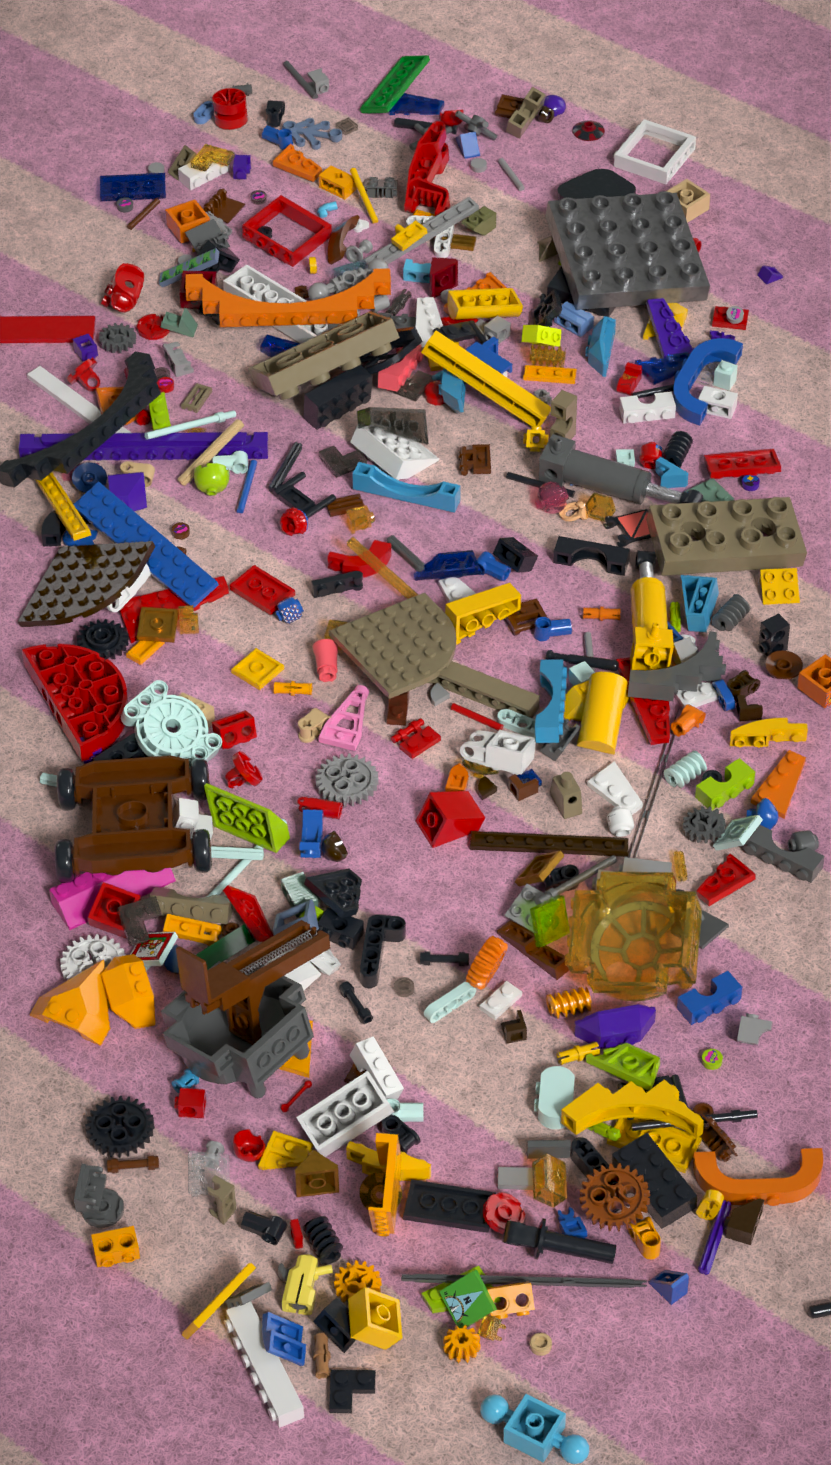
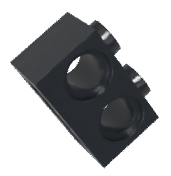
(773, 635)

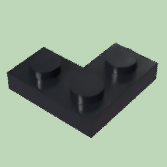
(345, 1384)

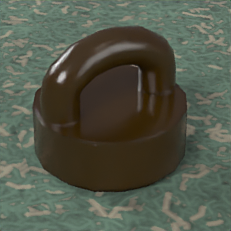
(543, 114)

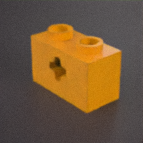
(337, 182)

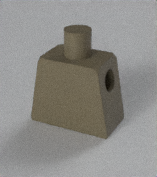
(565, 788)

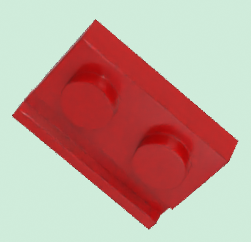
(721, 321)

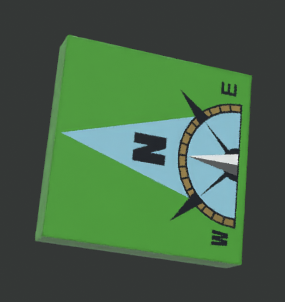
(468, 1300)

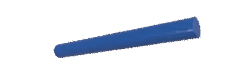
(247, 485)

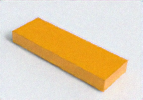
(549, 374)

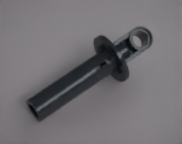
(542, 1239)

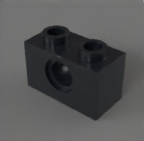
(515, 554)
(342, 931)

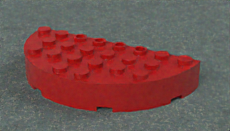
(81, 693)

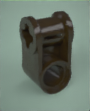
(743, 684)

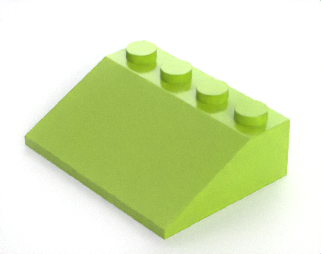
(246, 819)

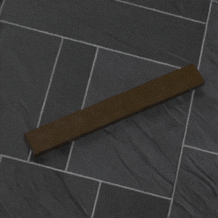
(549, 843)

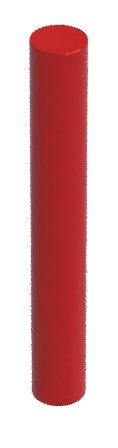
(477, 717)

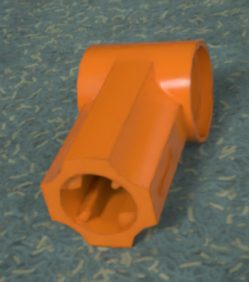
(687, 720)

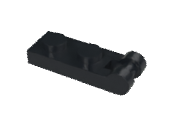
(337, 584)

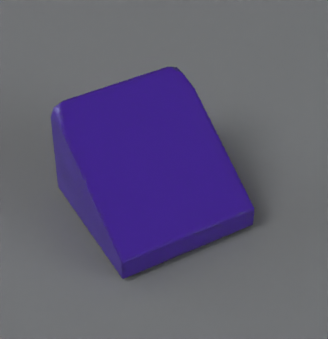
(769, 274)

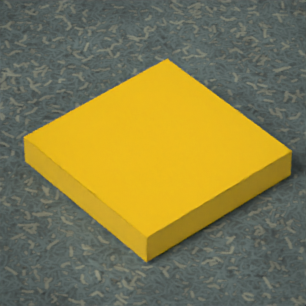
(257, 669)

